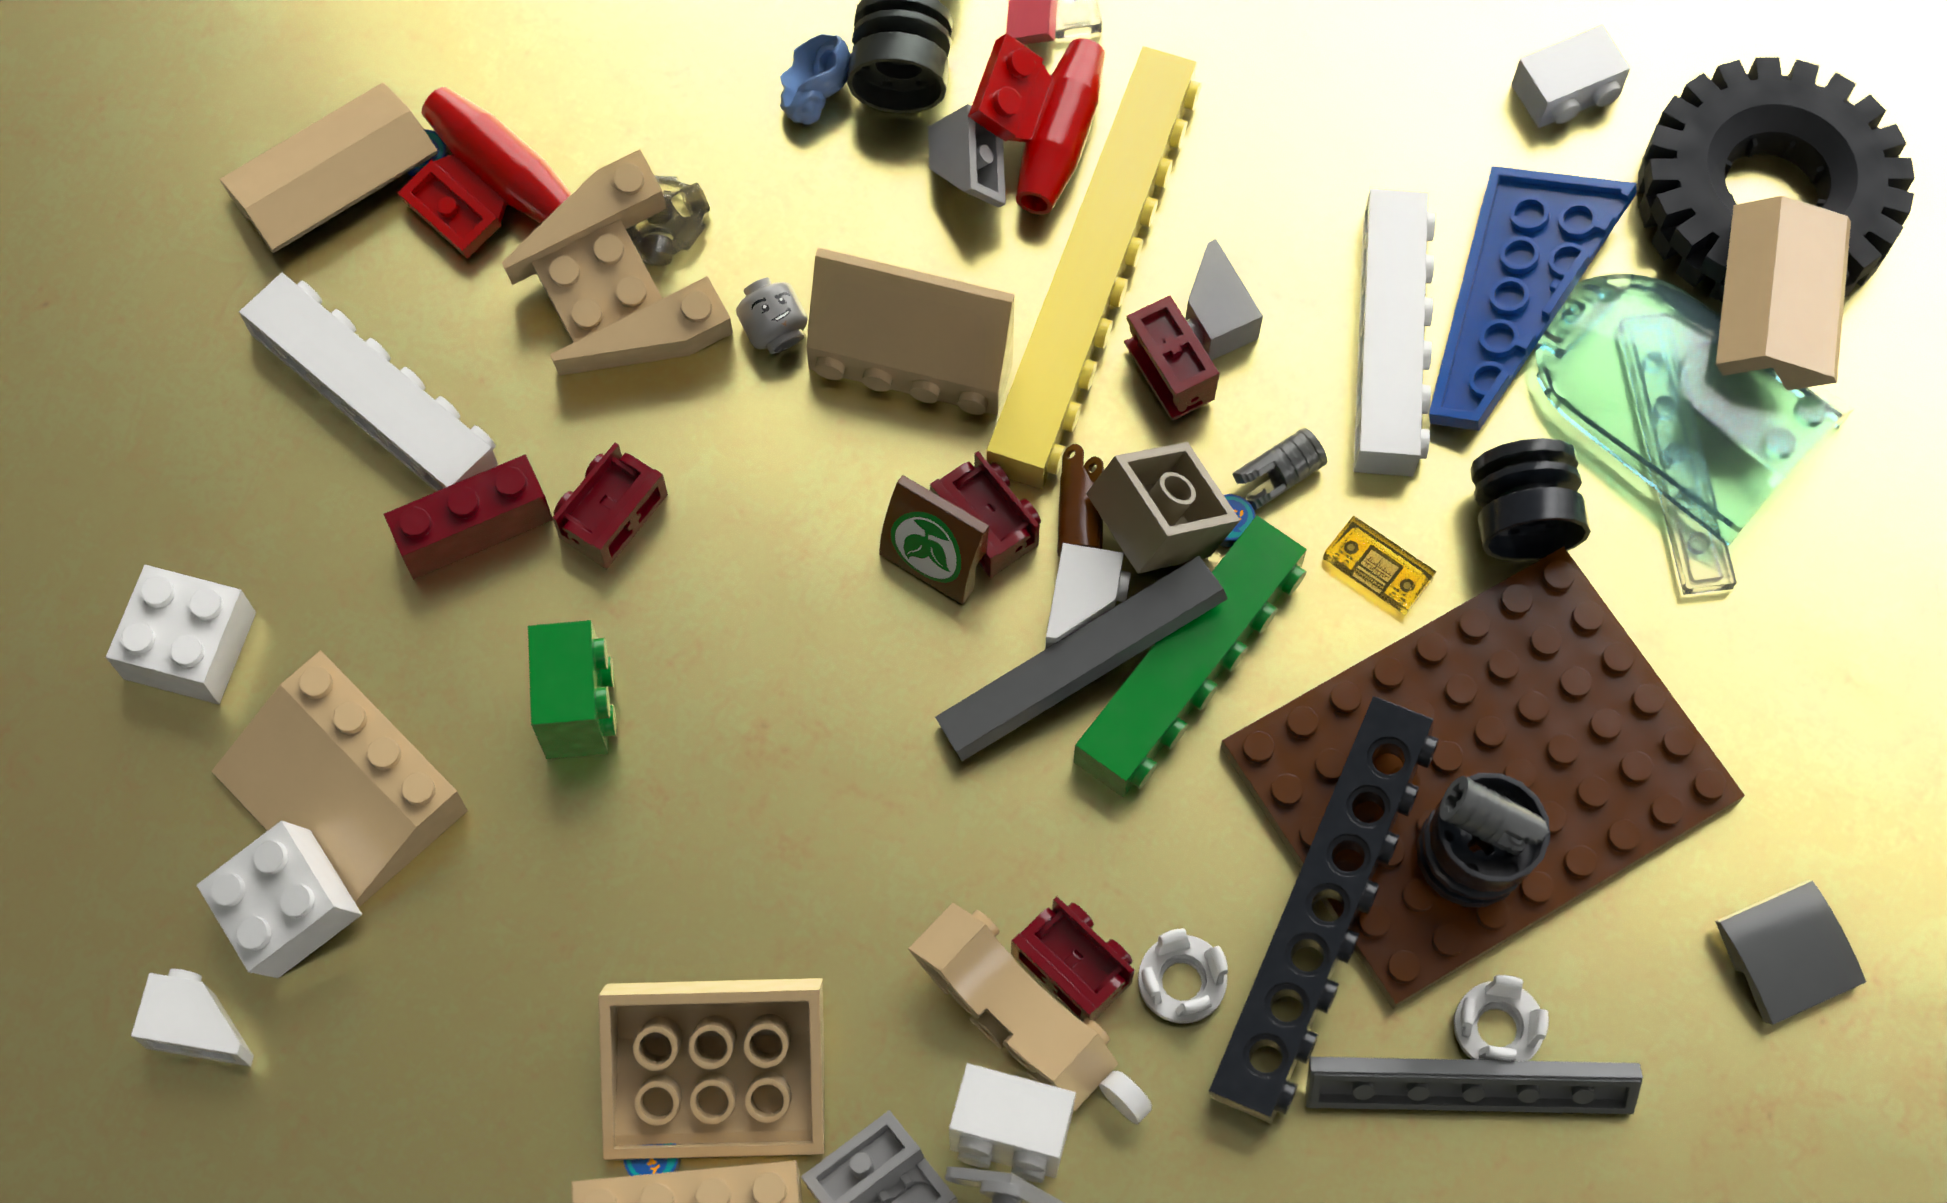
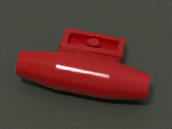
(1042, 110)
(487, 170)

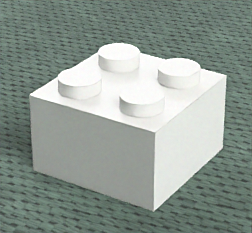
(181, 634)
(279, 900)
(1010, 1123)

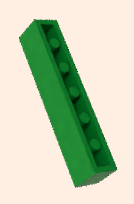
(1184, 665)

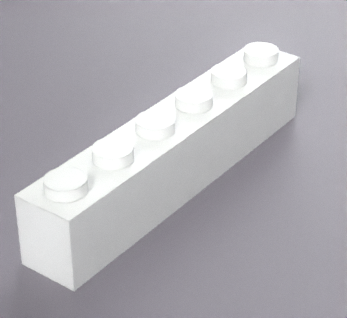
(1392, 333)
(366, 386)

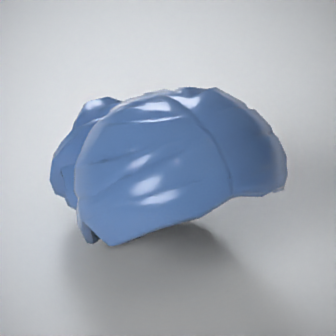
(815, 74)

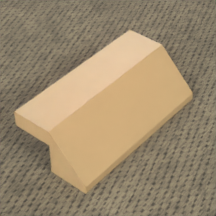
(329, 166)
(1784, 291)

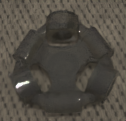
(659, 249)

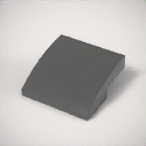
(1791, 951)

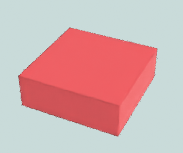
(1032, 20)

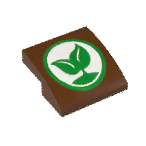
(933, 539)

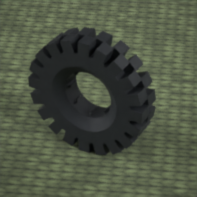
(1783, 117)

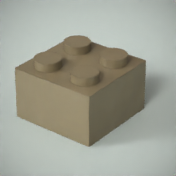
(1162, 506)

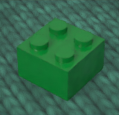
(570, 689)

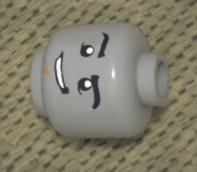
(772, 315)

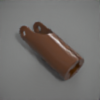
(1078, 518)

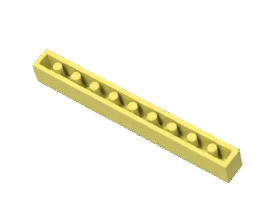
(1092, 268)

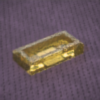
(1379, 565)

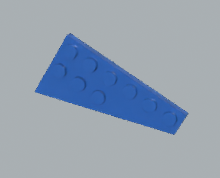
(1522, 265)

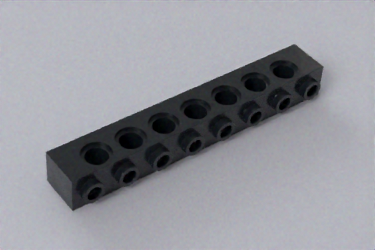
(1384, 730)

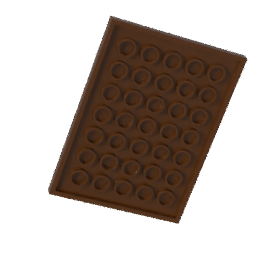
(1519, 686)

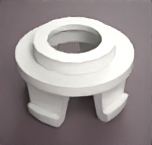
(1177, 948)
(1506, 995)

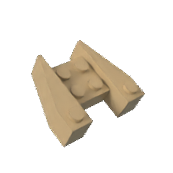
(603, 283)

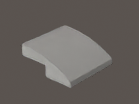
(878, 1167)

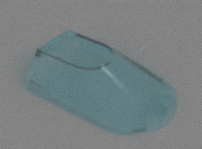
(1642, 381)

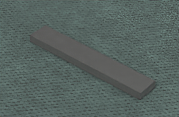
(1081, 658)
(1473, 1085)

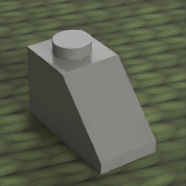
(968, 156)
(1221, 306)

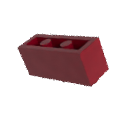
(468, 516)

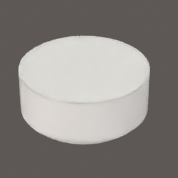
(1126, 1096)

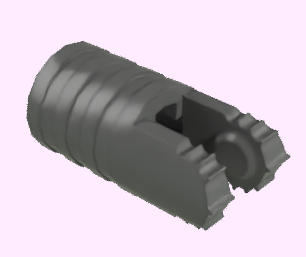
(1284, 463)
(1491, 816)

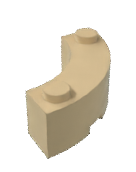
(1011, 1006)

